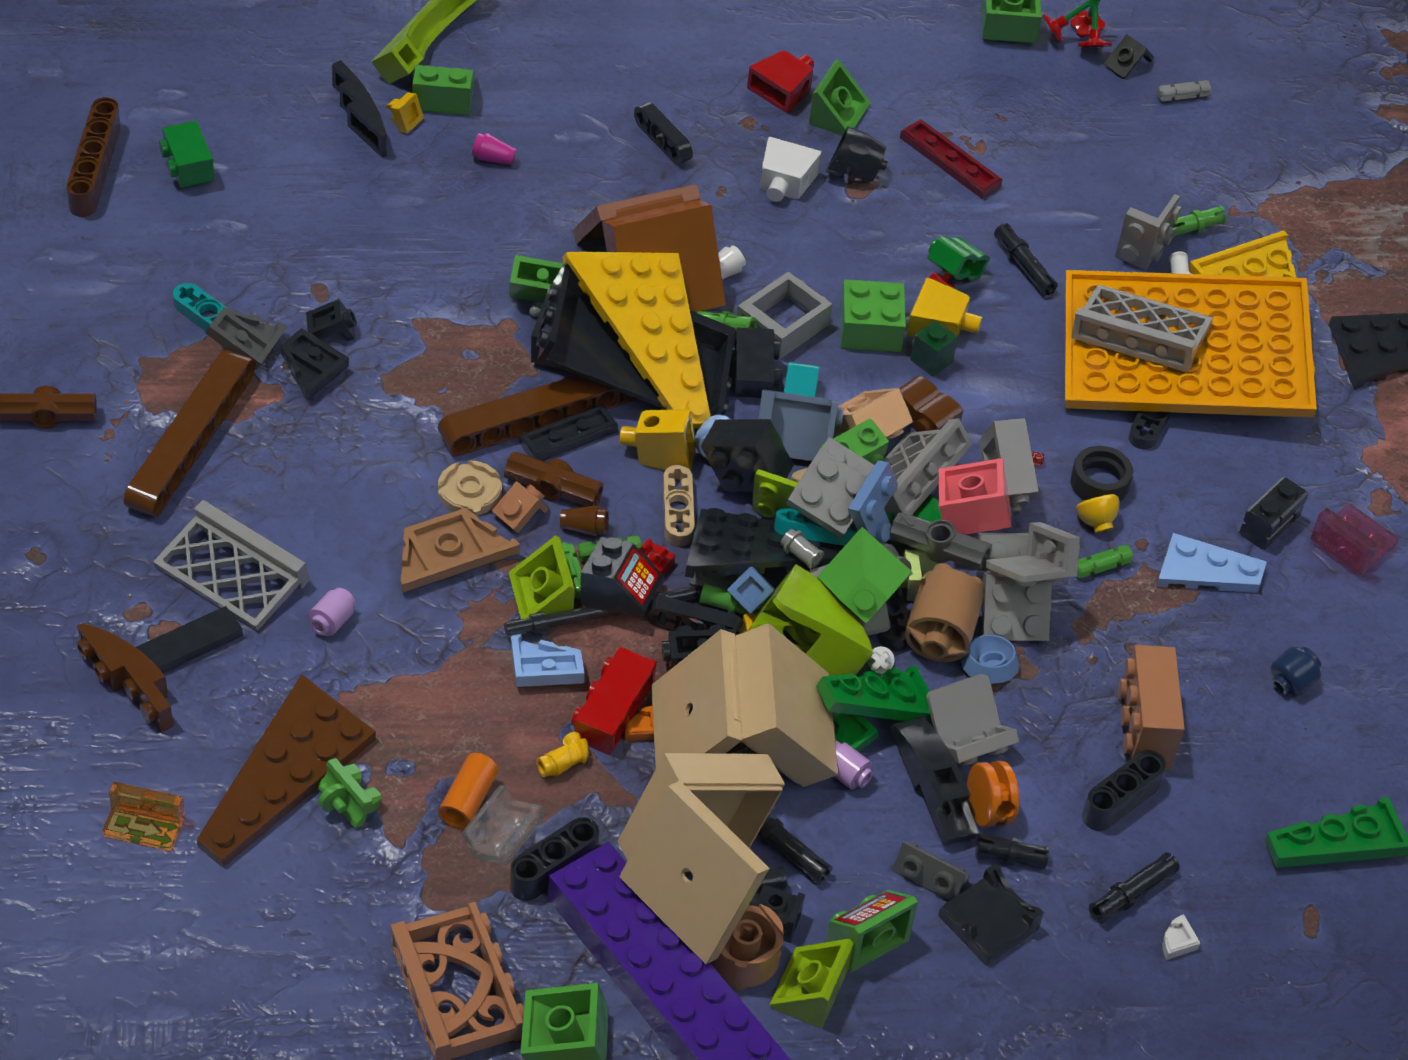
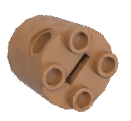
(944, 614)

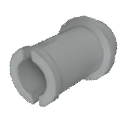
(795, 543)

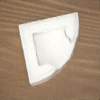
(1179, 938)

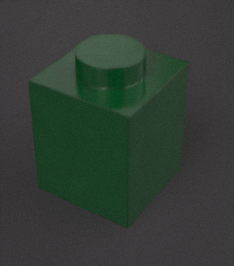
(934, 348)

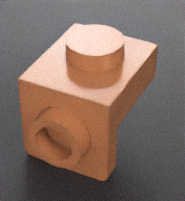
(519, 505)

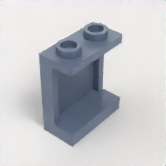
(801, 421)

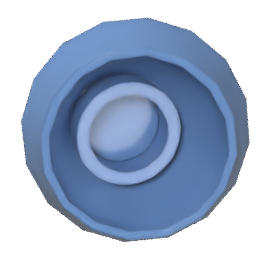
(992, 657)

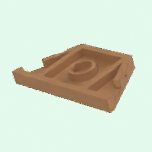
(450, 547)

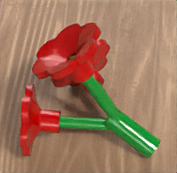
(1084, 22)

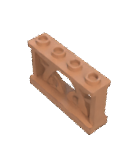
(441, 1026)

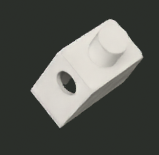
(788, 169)

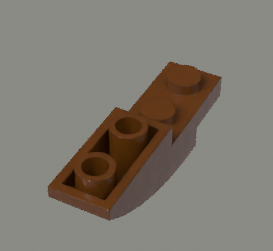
(127, 668)

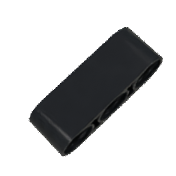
(1123, 790)
(537, 863)

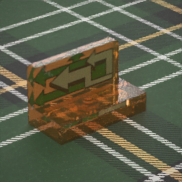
(144, 816)

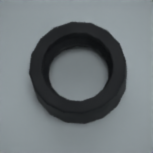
(1105, 458)

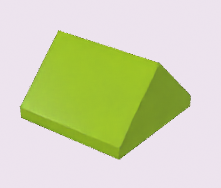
(543, 581)
(813, 981)

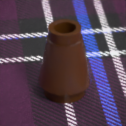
(585, 520)

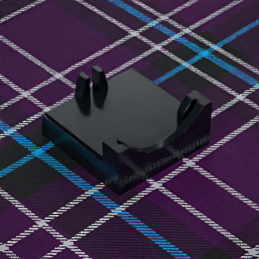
(990, 916)

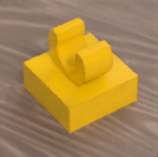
(406, 112)

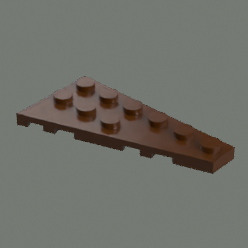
(283, 768)

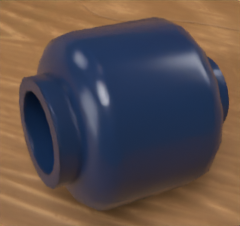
(1296, 671)

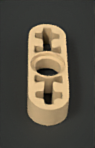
(673, 515)

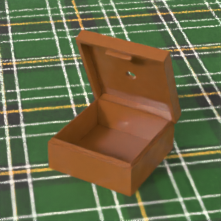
(664, 224)

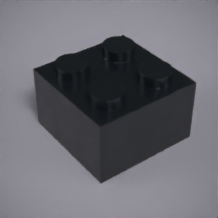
(742, 447)

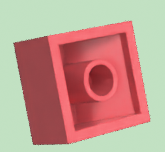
(975, 496)

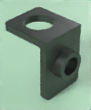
(1127, 56)

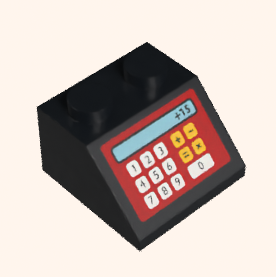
(619, 578)

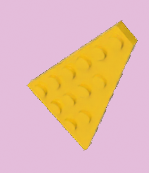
(1259, 257)
(650, 313)

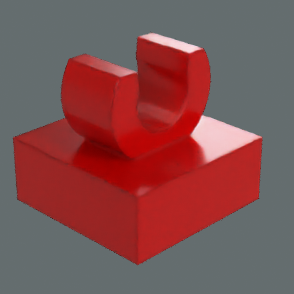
(658, 555)

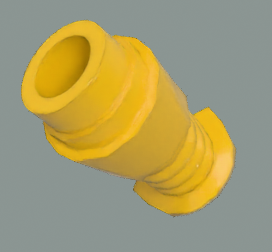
(564, 757)

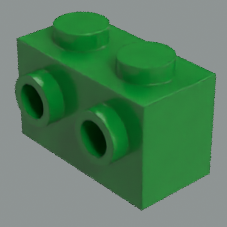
(187, 154)

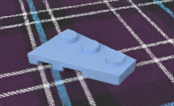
(1204, 564)

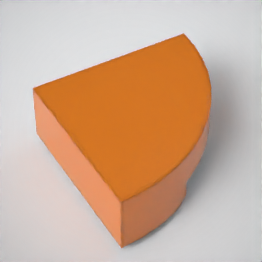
(641, 726)

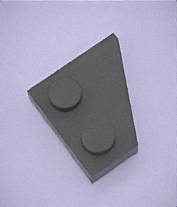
(245, 334)

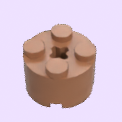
(752, 949)

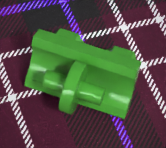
(343, 792)

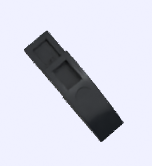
(939, 777)

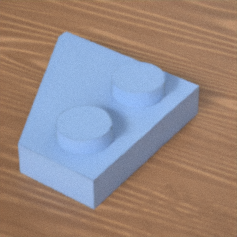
(545, 663)

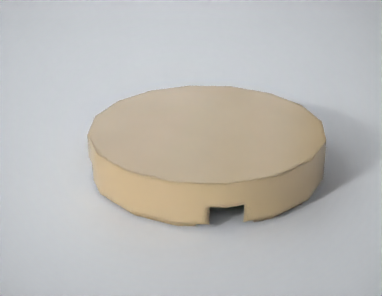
(470, 487)

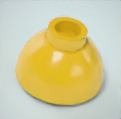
(1099, 512)

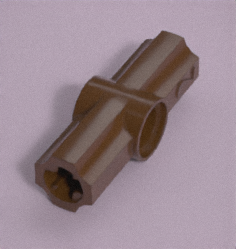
(48, 407)
(553, 479)

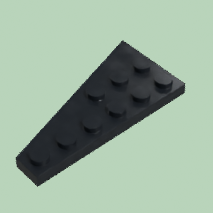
(1371, 345)

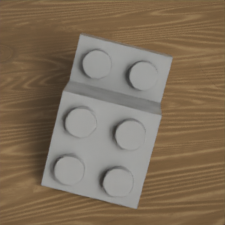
(830, 487)
(1009, 608)

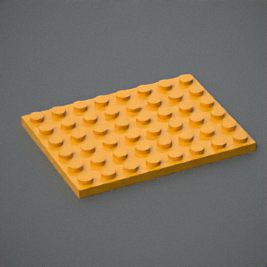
(1248, 364)

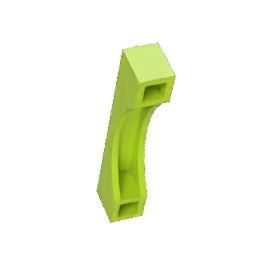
(411, 43)

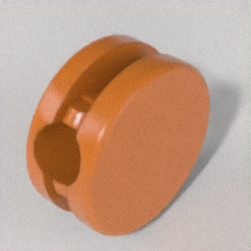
(993, 794)

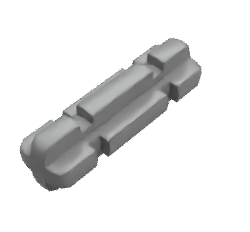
(1184, 90)

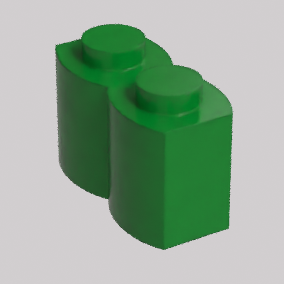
(958, 258)

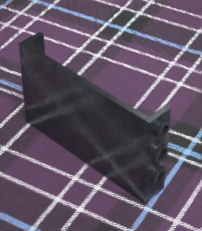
(588, 347)

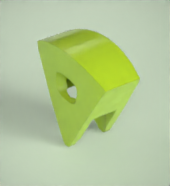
(817, 622)

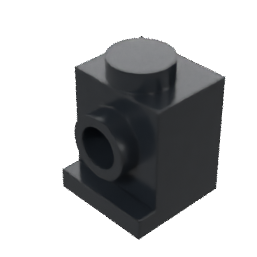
(785, 905)

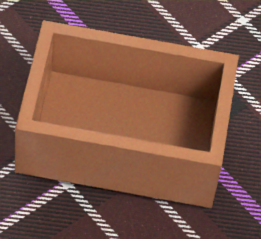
(1151, 702)

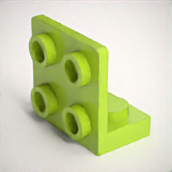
(771, 493)

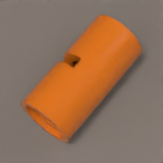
(468, 790)

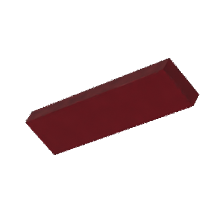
(951, 158)

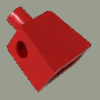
(781, 79)

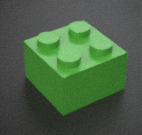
(1011, 20)
(872, 315)

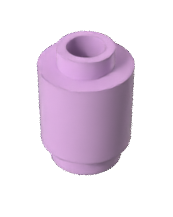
(331, 612)
(853, 767)

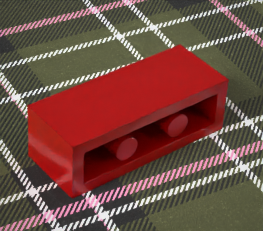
(614, 699)

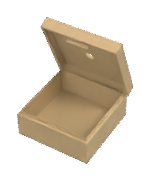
(749, 692)
(700, 820)

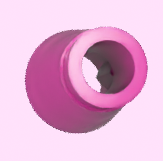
(492, 150)

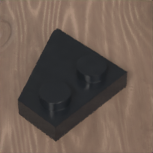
(312, 361)

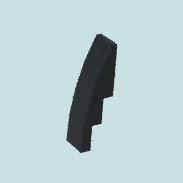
(361, 110)

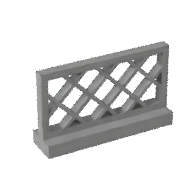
(1142, 340)
(918, 461)
(243, 541)

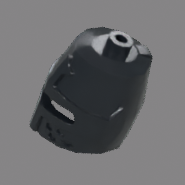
(858, 157)

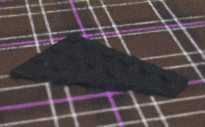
(736, 542)

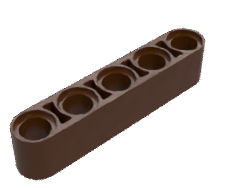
(93, 157)

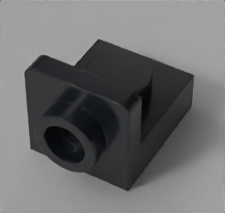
(330, 320)

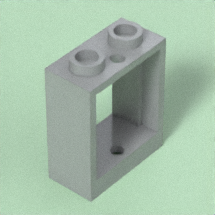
(795, 290)
(1011, 442)

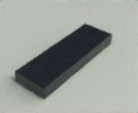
(569, 433)
(192, 639)

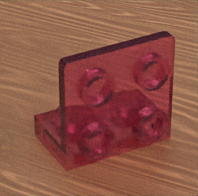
(1353, 537)

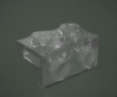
(501, 827)

